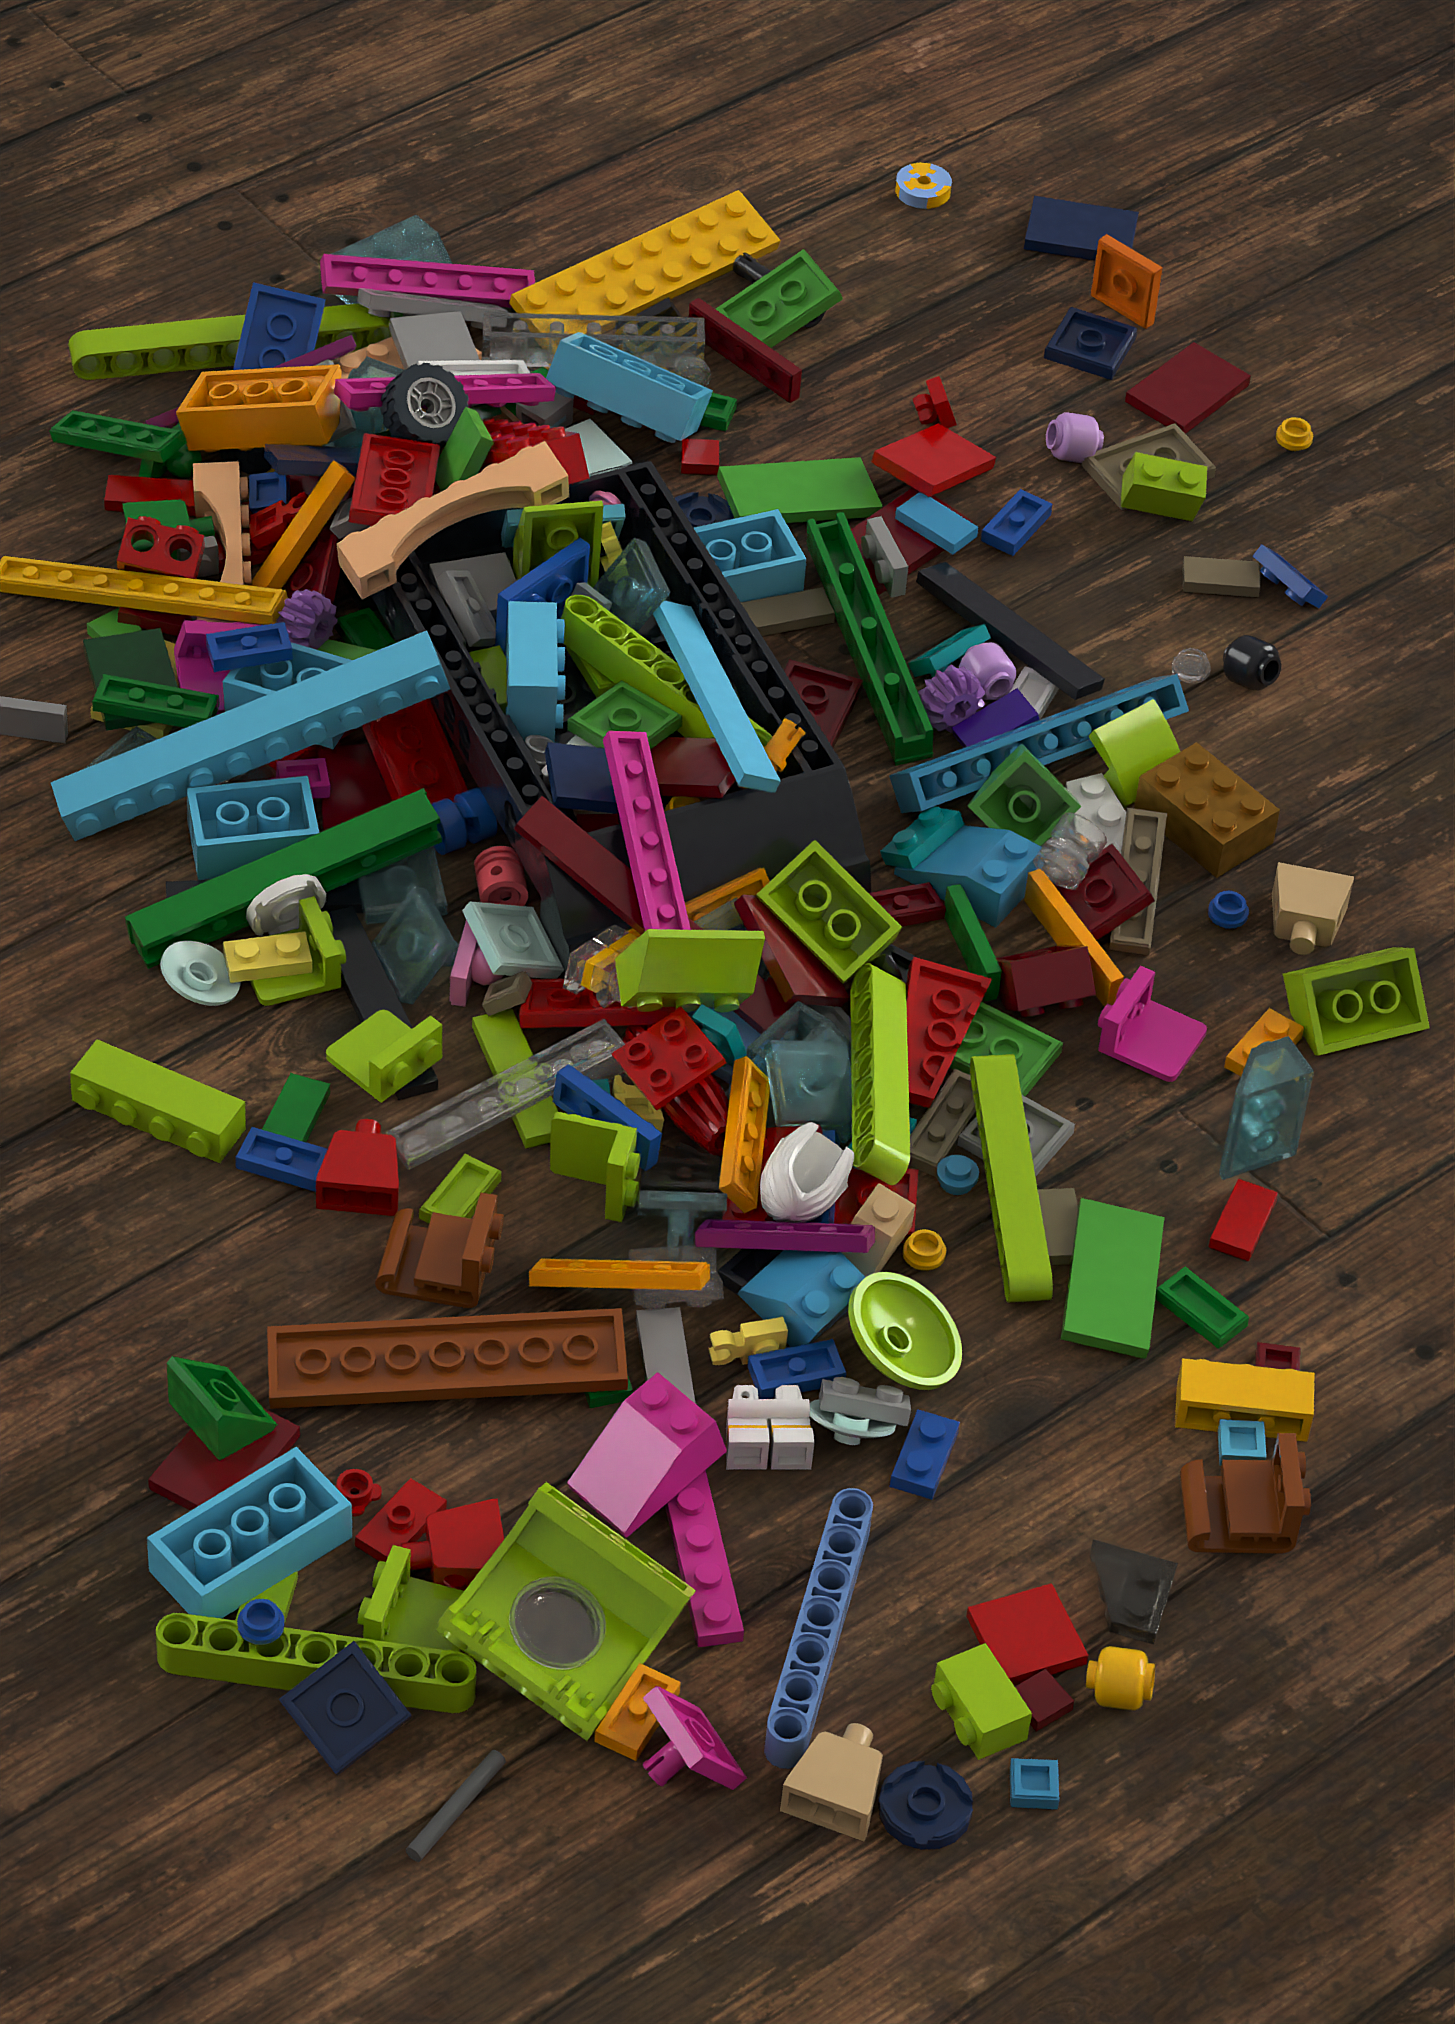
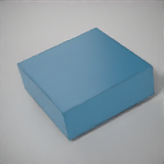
(1034, 1783)

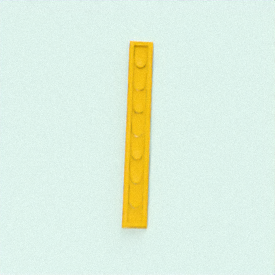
(141, 590)

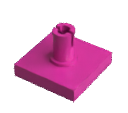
(691, 1743)

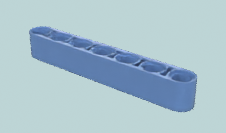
(844, 1533)

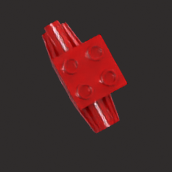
(673, 1071)

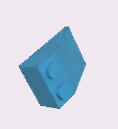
(986, 863)

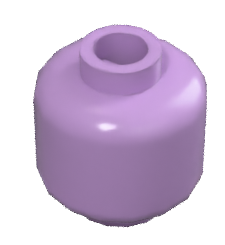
(1074, 437)
(991, 668)

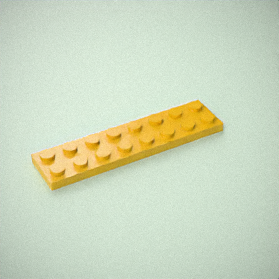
(654, 263)

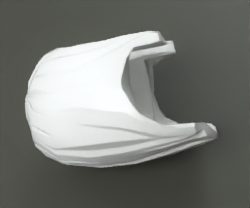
(804, 1175)

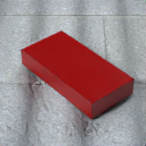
(1243, 1220)

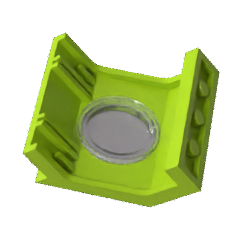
(565, 1610)

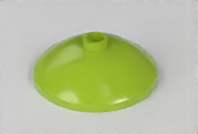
(904, 1331)

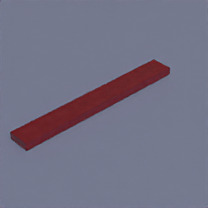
(614, 886)

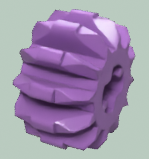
(308, 618)
(951, 697)

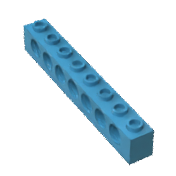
(1046, 739)

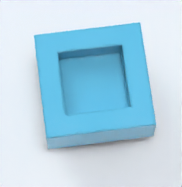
(1241, 1440)

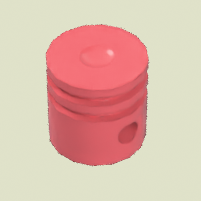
(500, 876)

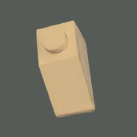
(892, 1221)

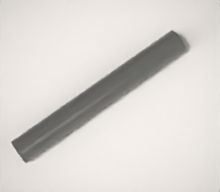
(455, 1805)

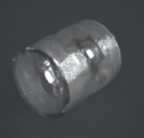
(1072, 847)

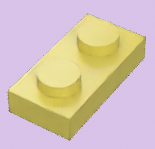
(267, 957)

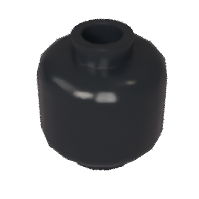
(1251, 662)

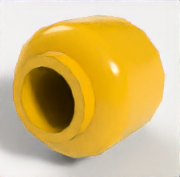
(1121, 1678)

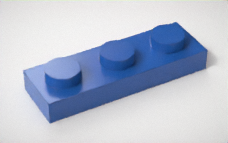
(581, 1096)

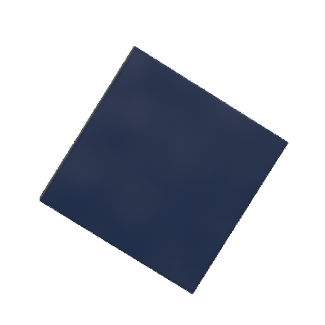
(1090, 343)
(580, 778)
(345, 1708)

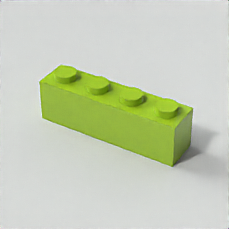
(158, 1101)

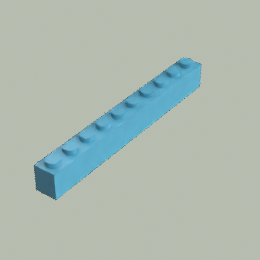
(250, 735)

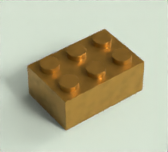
(1208, 809)

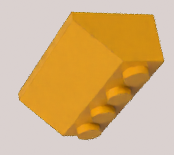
(261, 408)

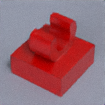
(934, 405)

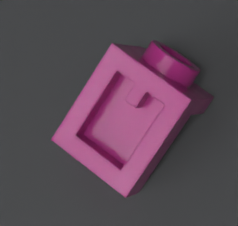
(313, 768)

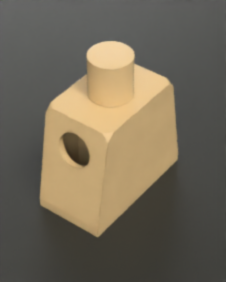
(1308, 906)
(835, 1782)

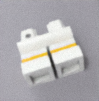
(764, 1422)

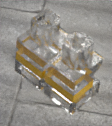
(594, 965)

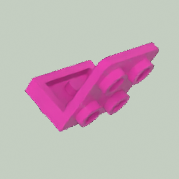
(193, 659)
(1148, 1032)

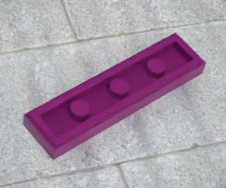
(785, 1236)

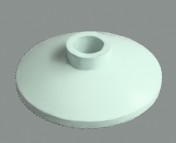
(198, 973)
(849, 1428)

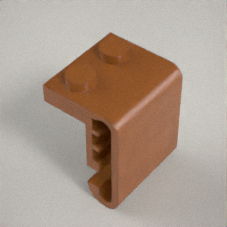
(445, 1259)
(1250, 1506)

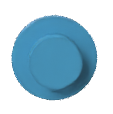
(957, 1174)

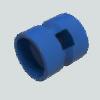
(463, 820)

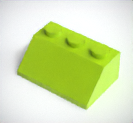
(829, 912)
(689, 969)
(1358, 999)

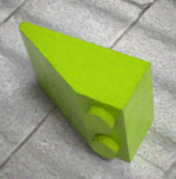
(553, 527)

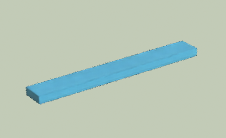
(716, 697)

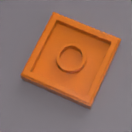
(1126, 281)

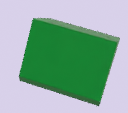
(216, 1406)

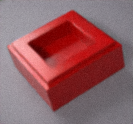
(700, 456)

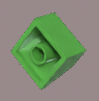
(1023, 798)

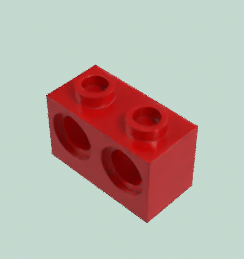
(164, 541)

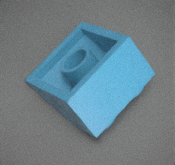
(805, 1289)

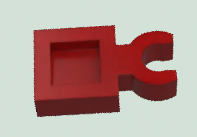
(271, 522)

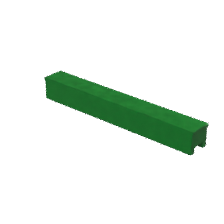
(870, 640)
(331, 856)

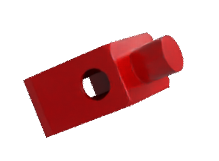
(360, 1172)
(458, 1543)

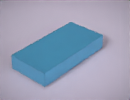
(936, 522)

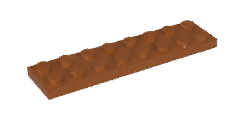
(446, 1358)

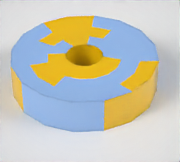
(923, 185)

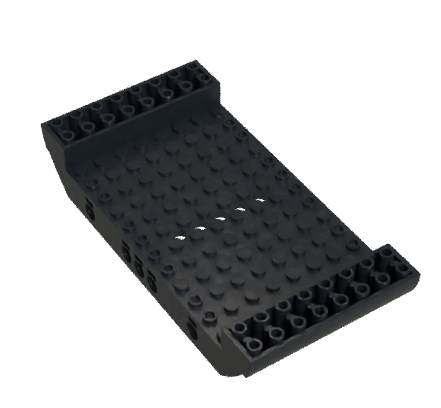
(709, 838)

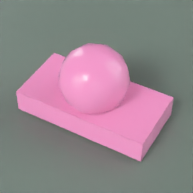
(469, 967)

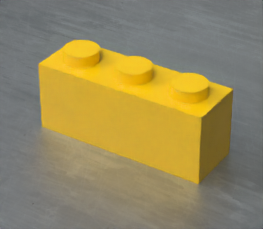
(1246, 1393)

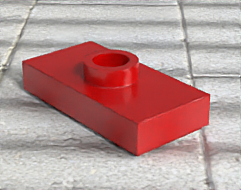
(399, 1520)

